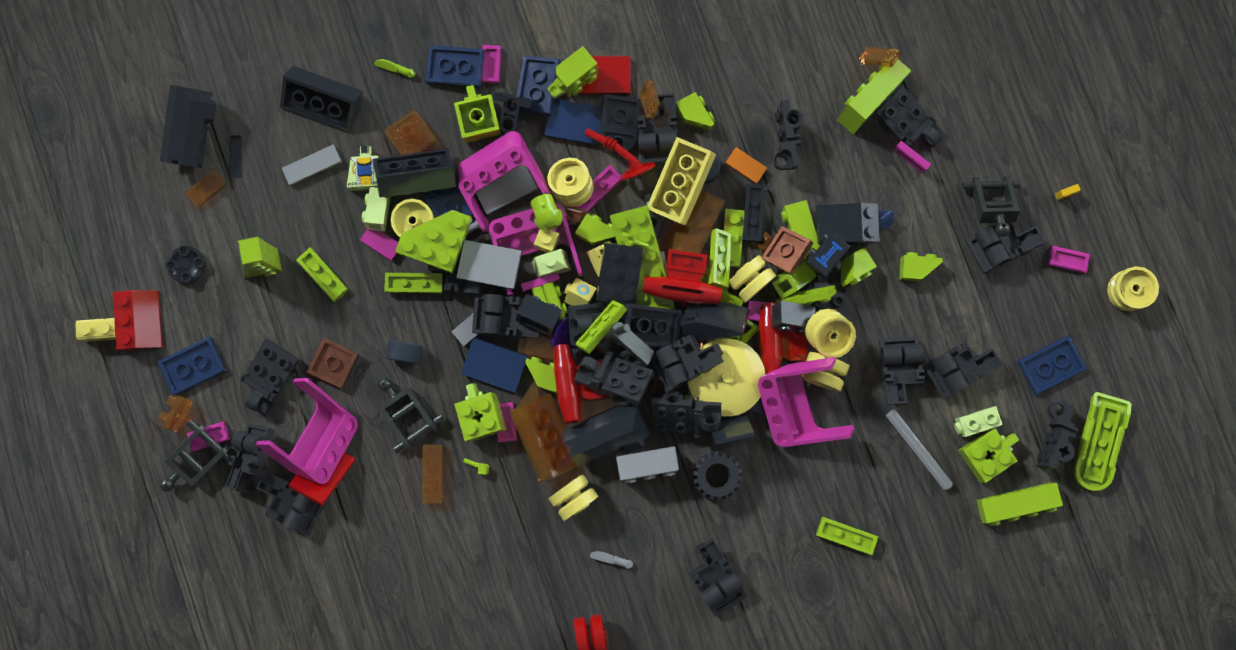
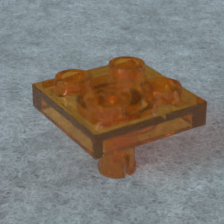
(410, 134)

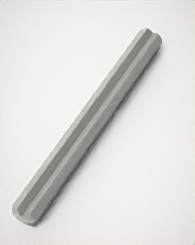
(919, 449)

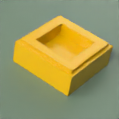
(1067, 192)

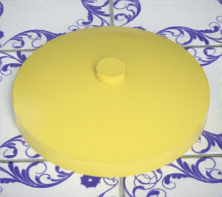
(733, 380)

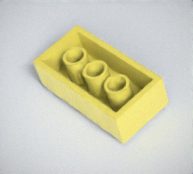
(681, 181)

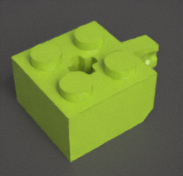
(574, 74)
(477, 106)
(474, 405)
(999, 458)

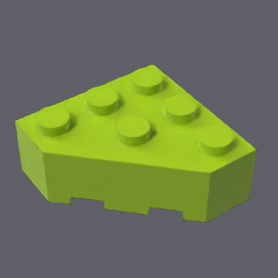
(436, 241)

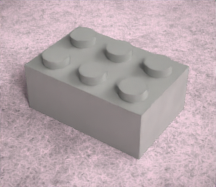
(647, 464)

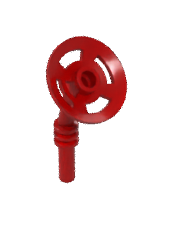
(636, 168)

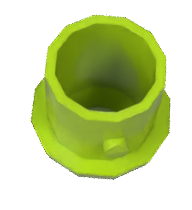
(546, 212)

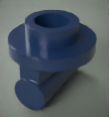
(885, 219)

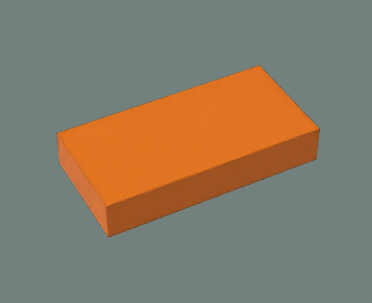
(746, 165)

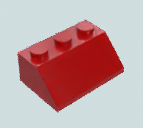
(137, 320)

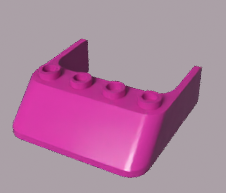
(492, 164)
(520, 233)
(789, 407)
(321, 441)

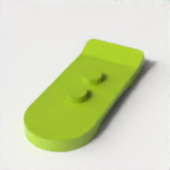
(1101, 441)

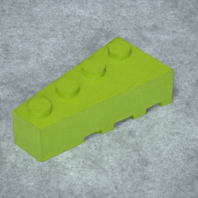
(872, 95)
(258, 258)

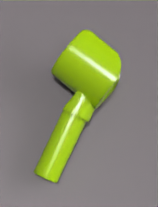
(632, 241)
(482, 468)

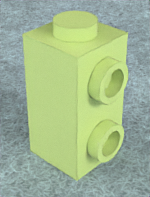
(376, 211)
(977, 422)

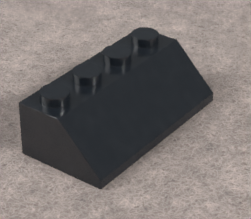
(320, 98)
(414, 173)

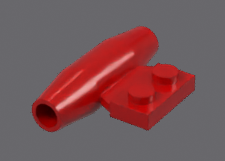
(683, 280)
(777, 345)
(569, 392)

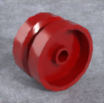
(591, 637)

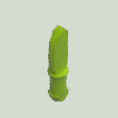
(385, 64)

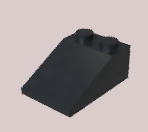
(851, 222)
(714, 320)
(652, 324)
(732, 429)

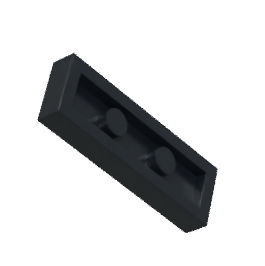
(753, 213)

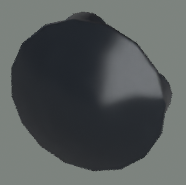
(185, 264)

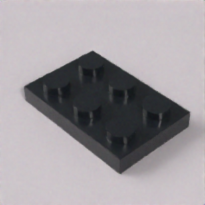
(619, 273)

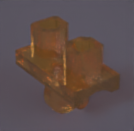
(177, 414)

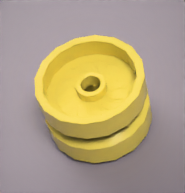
(570, 182)
(406, 210)
(751, 277)
(1133, 289)
(830, 333)
(826, 378)
(573, 497)

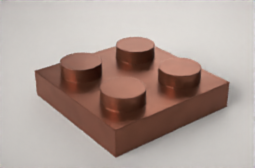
(787, 250)
(332, 363)

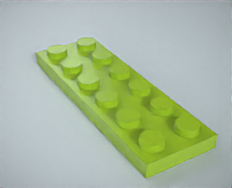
(639, 224)

